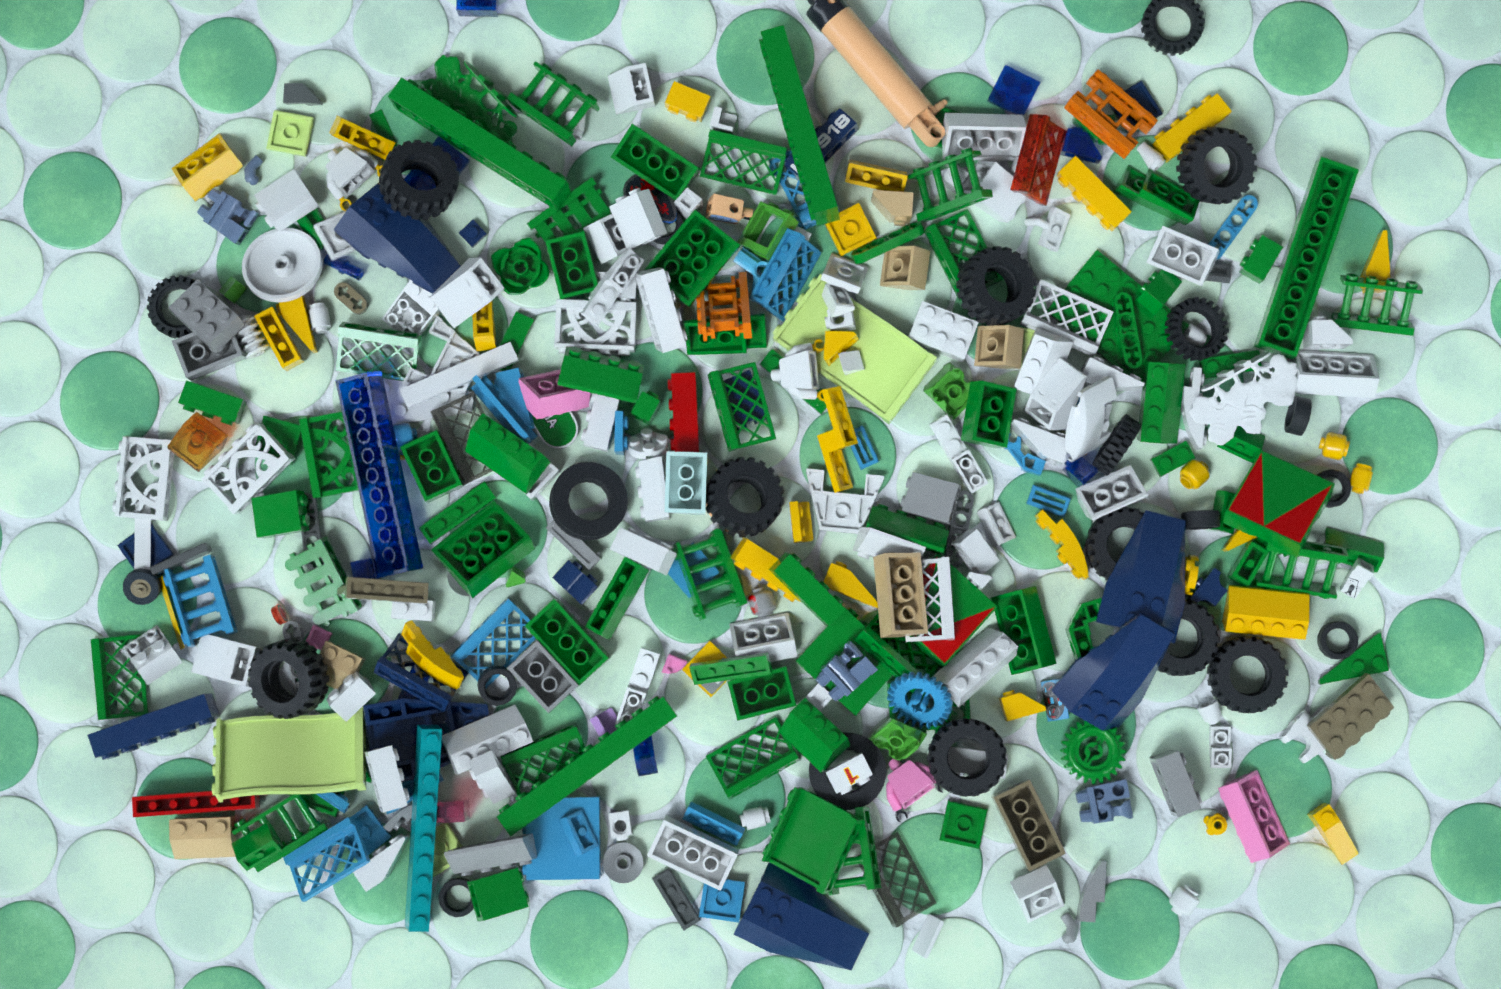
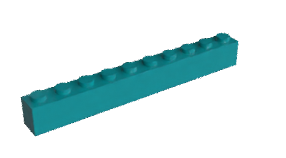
(423, 828)

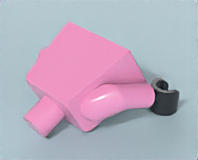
(908, 784)

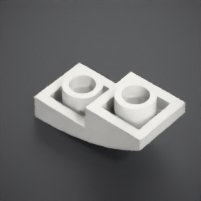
(1219, 746)

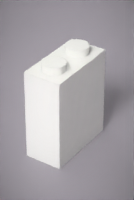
(285, 201)
(637, 218)

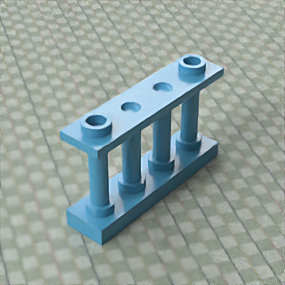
(214, 586)

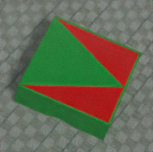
(1278, 503)
(970, 611)

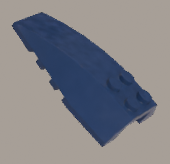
(397, 241)
(1148, 575)
(1116, 674)
(397, 723)
(799, 922)

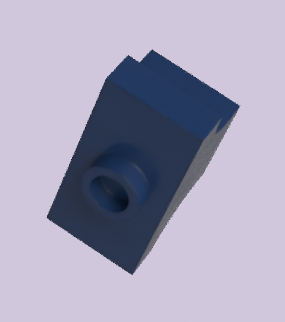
(1208, 588)

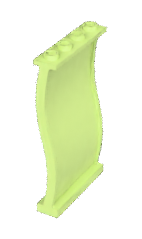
(890, 358)
(289, 755)

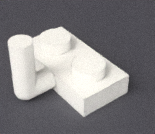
(1052, 228)

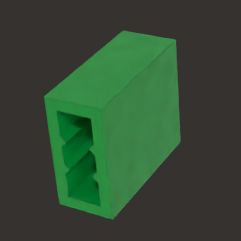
(280, 514)
(498, 894)

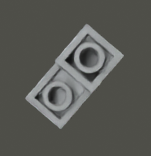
(396, 821)

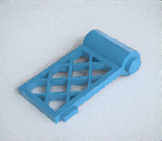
(801, 211)

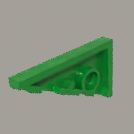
(1367, 658)

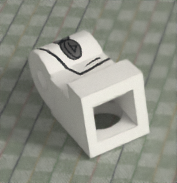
(1357, 578)

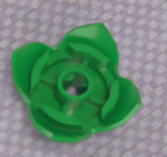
(524, 252)

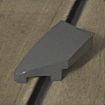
(300, 94)

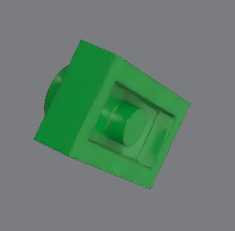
(1172, 459)

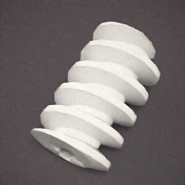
(251, 338)

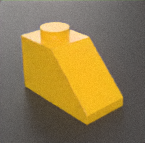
(1018, 705)

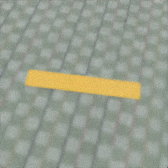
(171, 613)

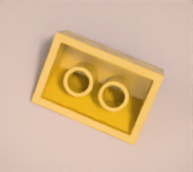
(207, 167)

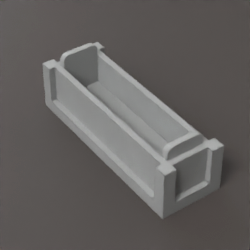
(575, 546)

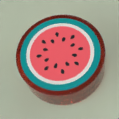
(279, 614)

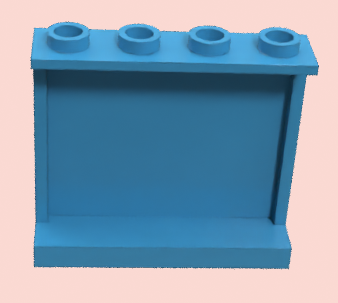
(554, 853)

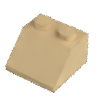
(894, 206)
(905, 268)
(999, 347)
(339, 663)

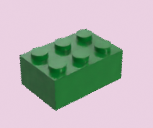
(572, 264)
(988, 414)
(432, 466)
(761, 694)

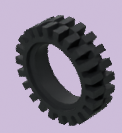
(1170, 46)
(156, 301)
(1181, 343)
(1116, 444)

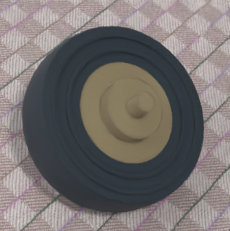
(141, 586)

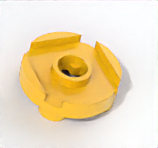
(1191, 573)

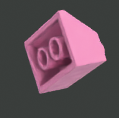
(547, 398)

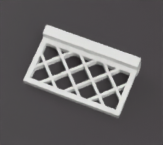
(1080, 343)
(945, 604)

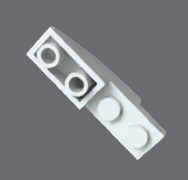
(611, 285)
(1194, 430)
(958, 454)
(638, 683)

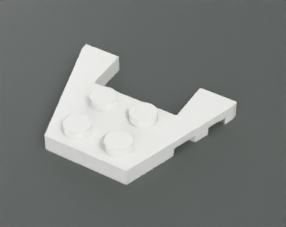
(453, 353)
(842, 510)

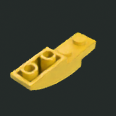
(1070, 549)
(434, 662)

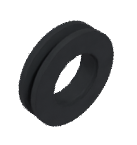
(602, 477)
(868, 791)

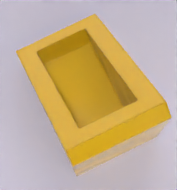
(836, 343)

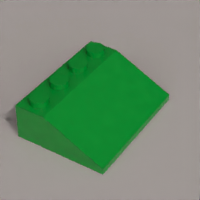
(694, 256)
(483, 549)

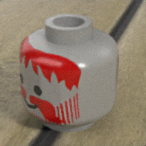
(762, 602)

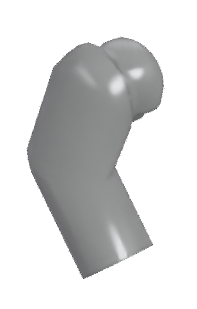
(1071, 930)

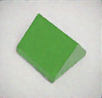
(232, 289)
(515, 577)

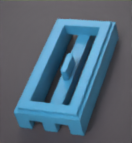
(868, 463)
(1064, 506)

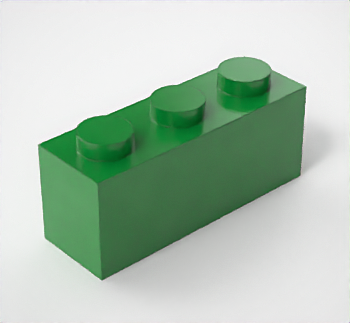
(212, 403)

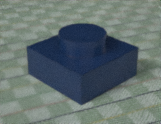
(472, 233)

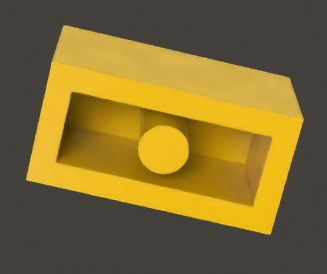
(687, 102)

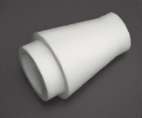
(1151, 157)

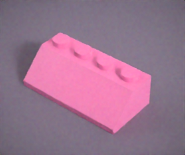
(1254, 816)

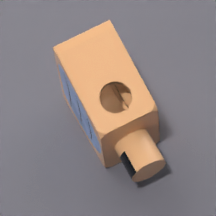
(719, 209)

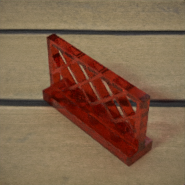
(1029, 161)

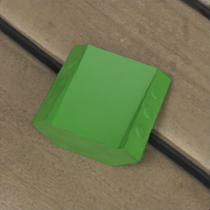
(949, 390)
(898, 738)

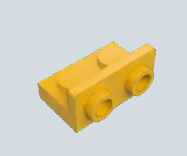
(801, 522)

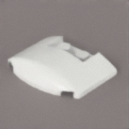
(1090, 418)

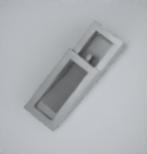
(1092, 892)

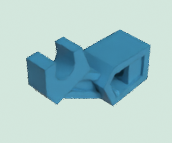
(1015, 450)

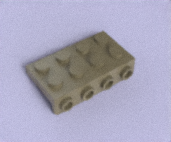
(1350, 716)

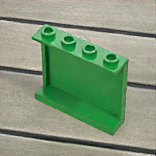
(832, 643)
(812, 839)

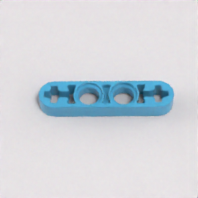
(1232, 229)

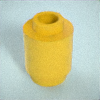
(1361, 478)

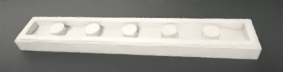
(458, 375)

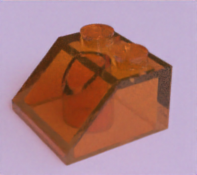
(198, 441)

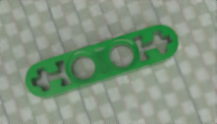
(887, 242)
(1130, 330)

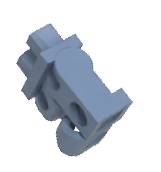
(223, 211)
(842, 677)
(1099, 800)

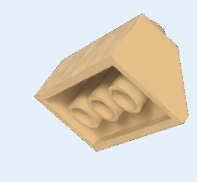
(900, 594)

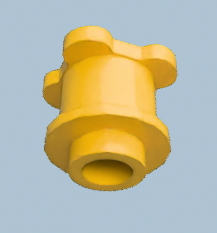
(1209, 821)

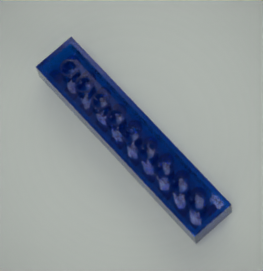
(379, 474)

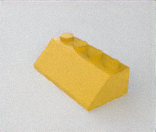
(1266, 612)

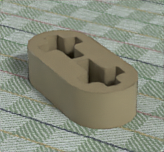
(353, 295)

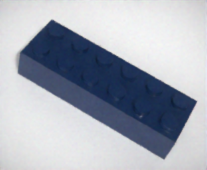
(156, 724)

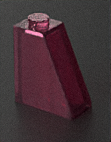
(453, 811)

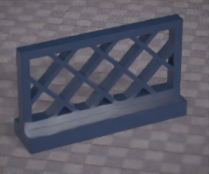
(413, 682)

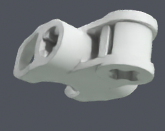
(1298, 727)

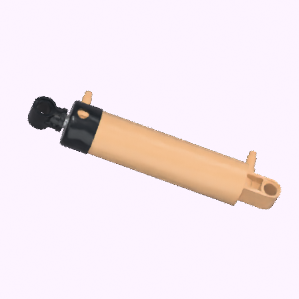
(877, 69)

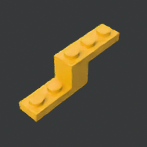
(837, 439)

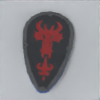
(662, 201)

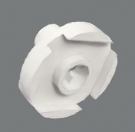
(647, 444)

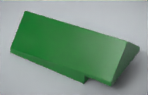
(1157, 194)
(726, 341)

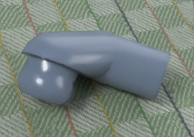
(250, 170)

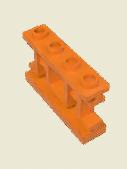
(1102, 124)
(725, 318)

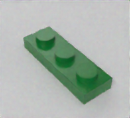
(1214, 365)

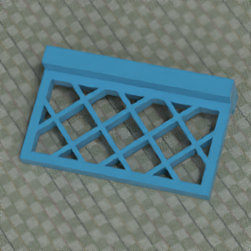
(778, 271)
(501, 409)
(483, 631)
(321, 844)

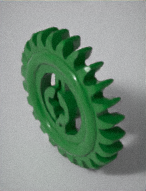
(1083, 767)

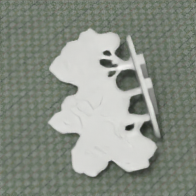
(1245, 402)

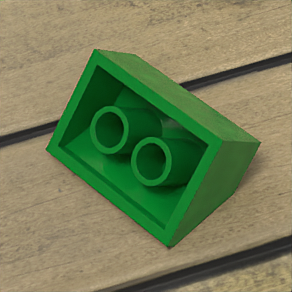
(814, 735)

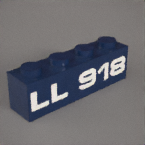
(831, 137)

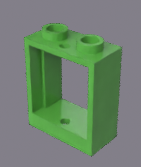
(758, 222)

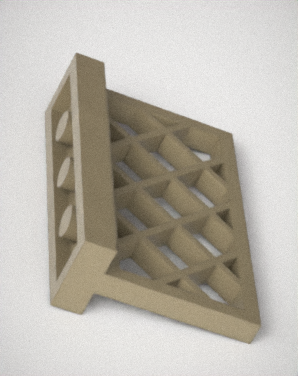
(385, 590)

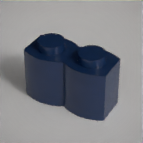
(575, 581)

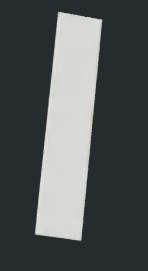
(142, 544)

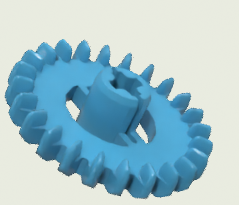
(898, 699)

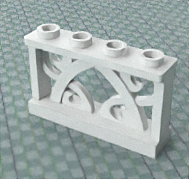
(618, 310)
(275, 467)
(163, 487)

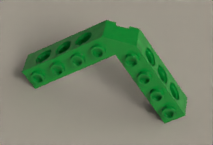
(1078, 628)

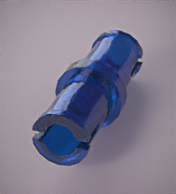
(344, 267)

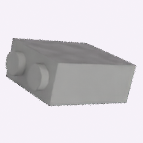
(930, 498)

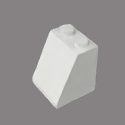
(1004, 201)

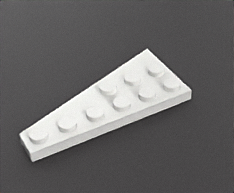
(421, 412)

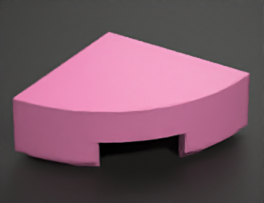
(673, 664)

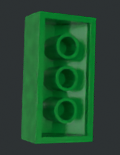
(655, 162)
(601, 374)
(1161, 402)
(505, 453)
(913, 530)
(1023, 621)
(568, 641)

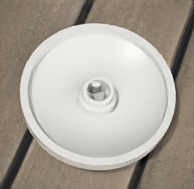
(282, 265)

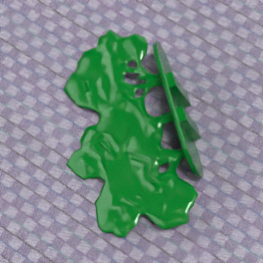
(469, 100)

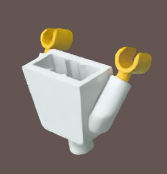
(348, 171)
(799, 371)

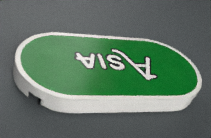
(557, 430)

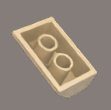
(202, 837)

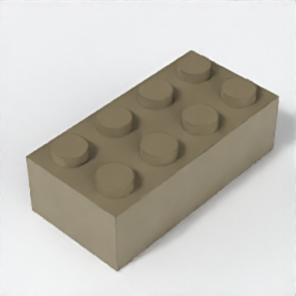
(1028, 825)

